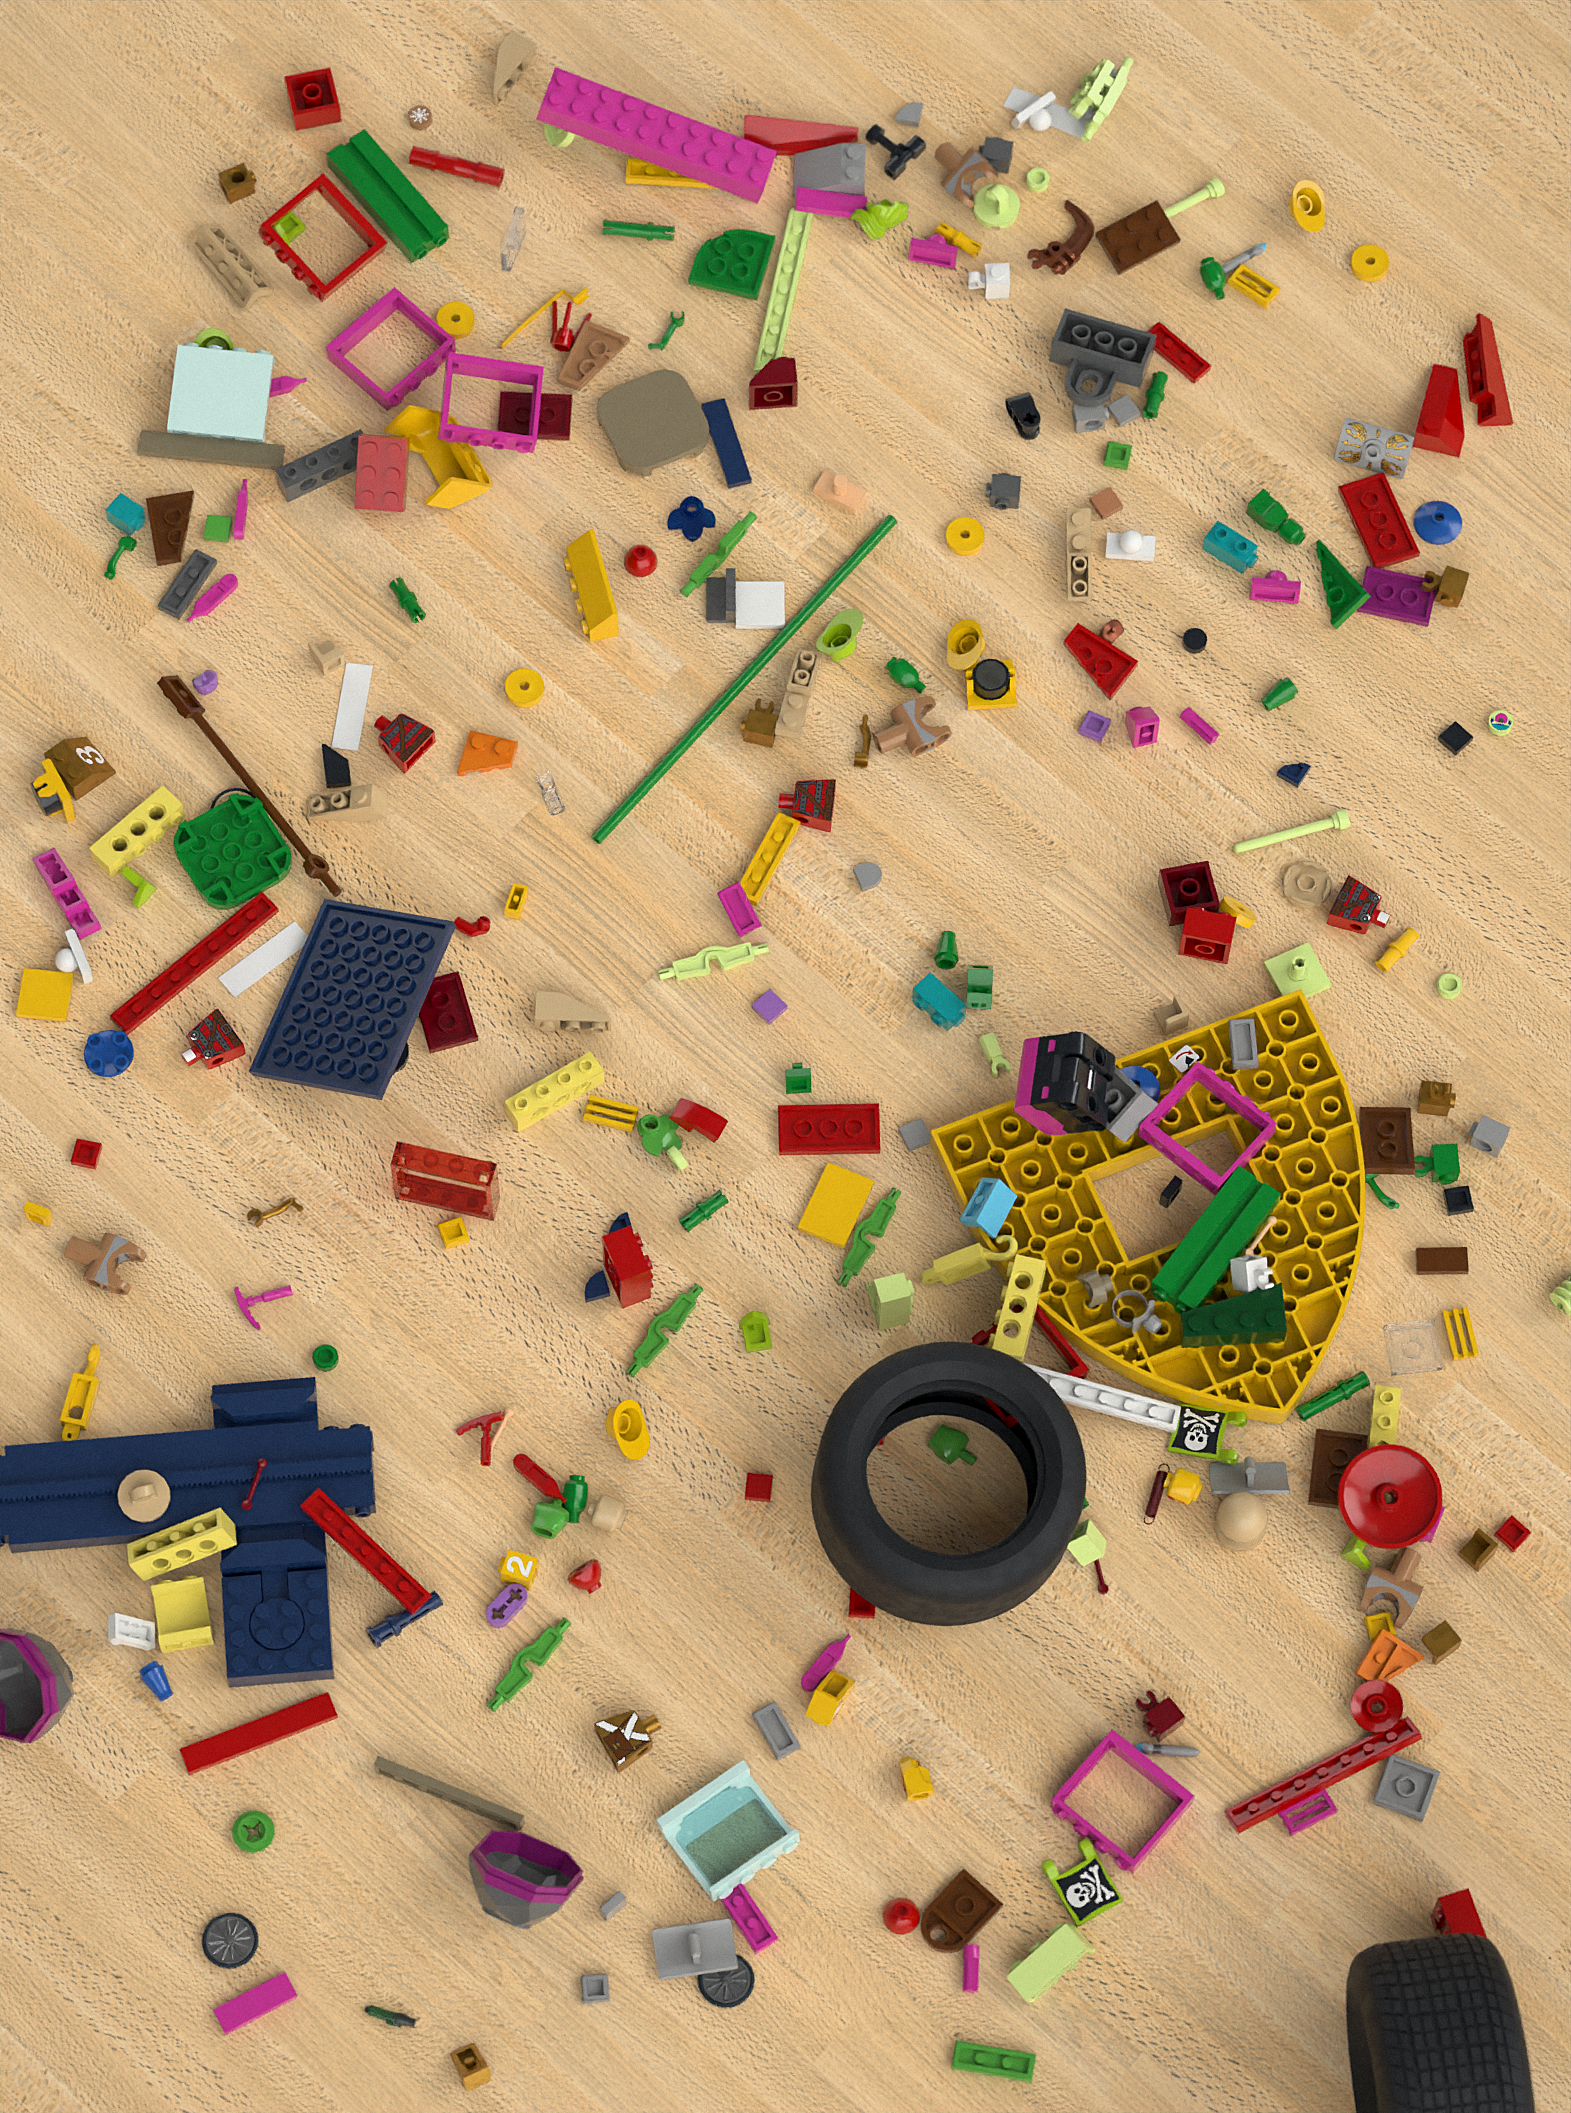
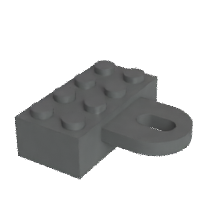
(1099, 353)

